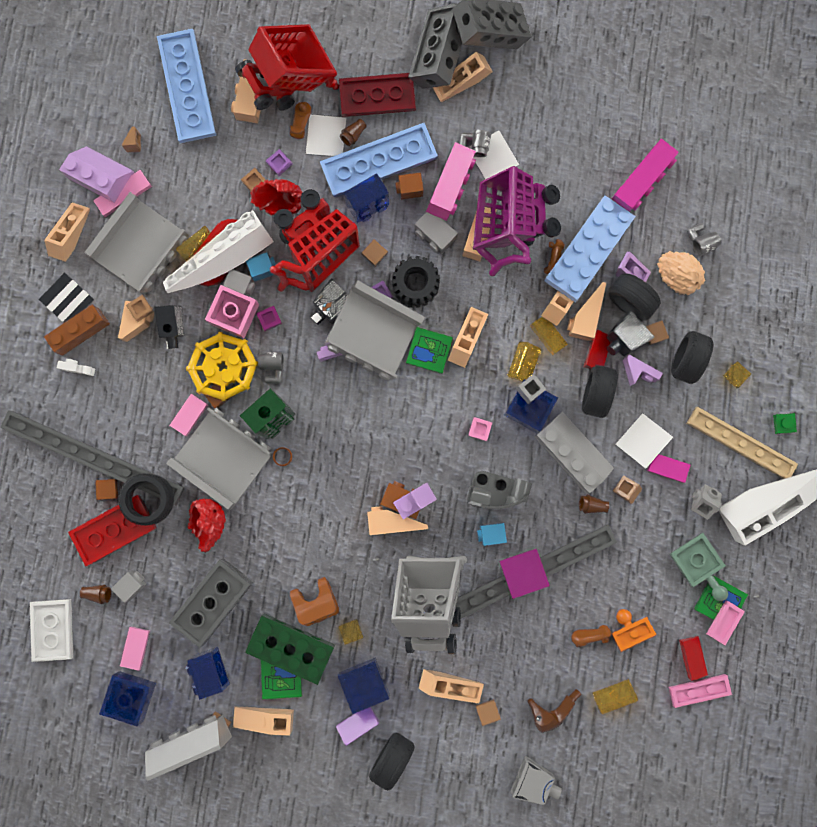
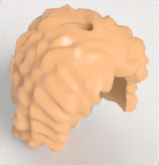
(681, 272)

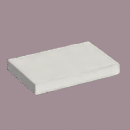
(51, 630)

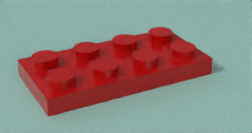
(108, 532)

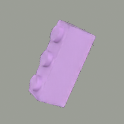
(96, 173)

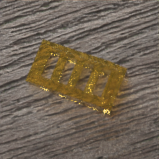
(192, 244)

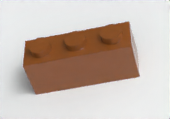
(76, 330)

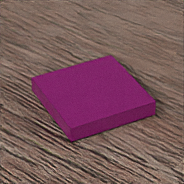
(524, 573)

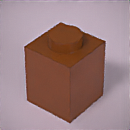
(410, 186)

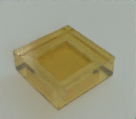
(737, 374)
(350, 631)

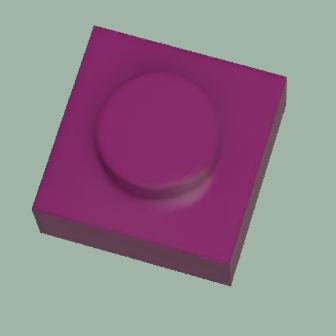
(269, 318)

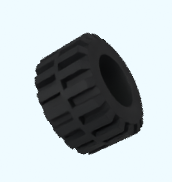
(415, 266)

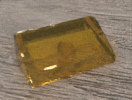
(548, 335)
(524, 361)
(615, 696)

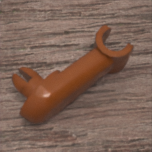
(301, 117)
(556, 253)
(584, 636)

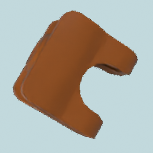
(317, 610)

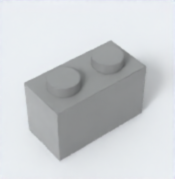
(435, 232)

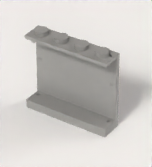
(136, 244)
(373, 330)
(221, 458)

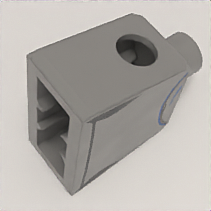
(534, 783)

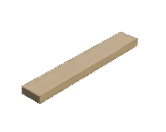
(742, 443)

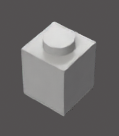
(239, 282)
(530, 388)
(129, 586)

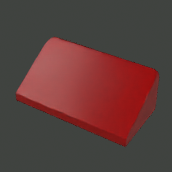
(597, 351)
(693, 658)

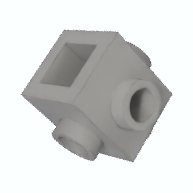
(706, 501)

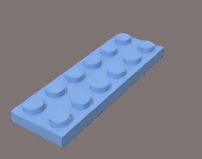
(186, 86)
(384, 156)
(589, 248)

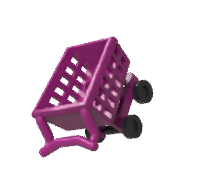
(517, 200)

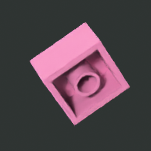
(232, 311)

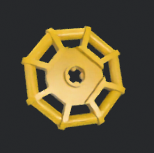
(226, 376)

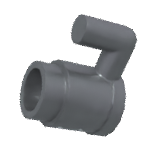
(480, 141)
(705, 242)
(275, 362)

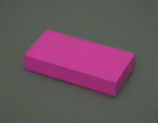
(669, 468)

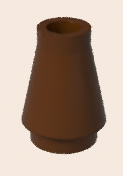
(351, 133)
(591, 504)
(99, 594)

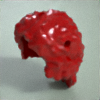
(277, 195)
(206, 522)

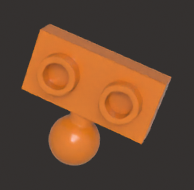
(632, 633)

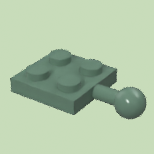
(699, 562)

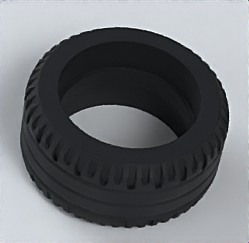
(635, 295)
(692, 357)
(599, 391)
(126, 495)
(392, 761)

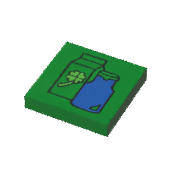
(429, 350)
(710, 607)
(279, 683)

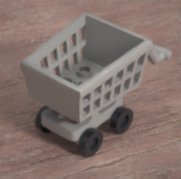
(425, 584)

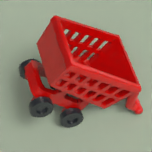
(287, 67)
(317, 223)

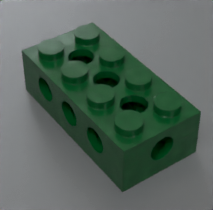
(268, 415)
(279, 656)

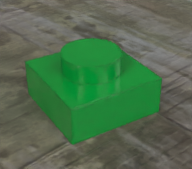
(784, 423)

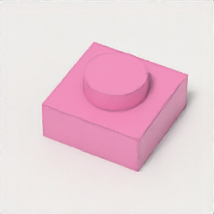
(480, 429)

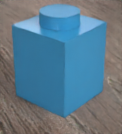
(260, 266)
(492, 534)

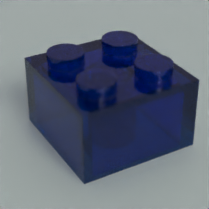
(367, 198)
(533, 414)
(207, 673)
(363, 685)
(127, 698)

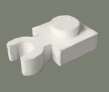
(72, 366)

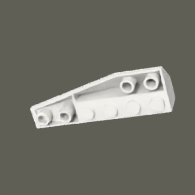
(223, 253)
(768, 506)

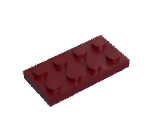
(377, 95)

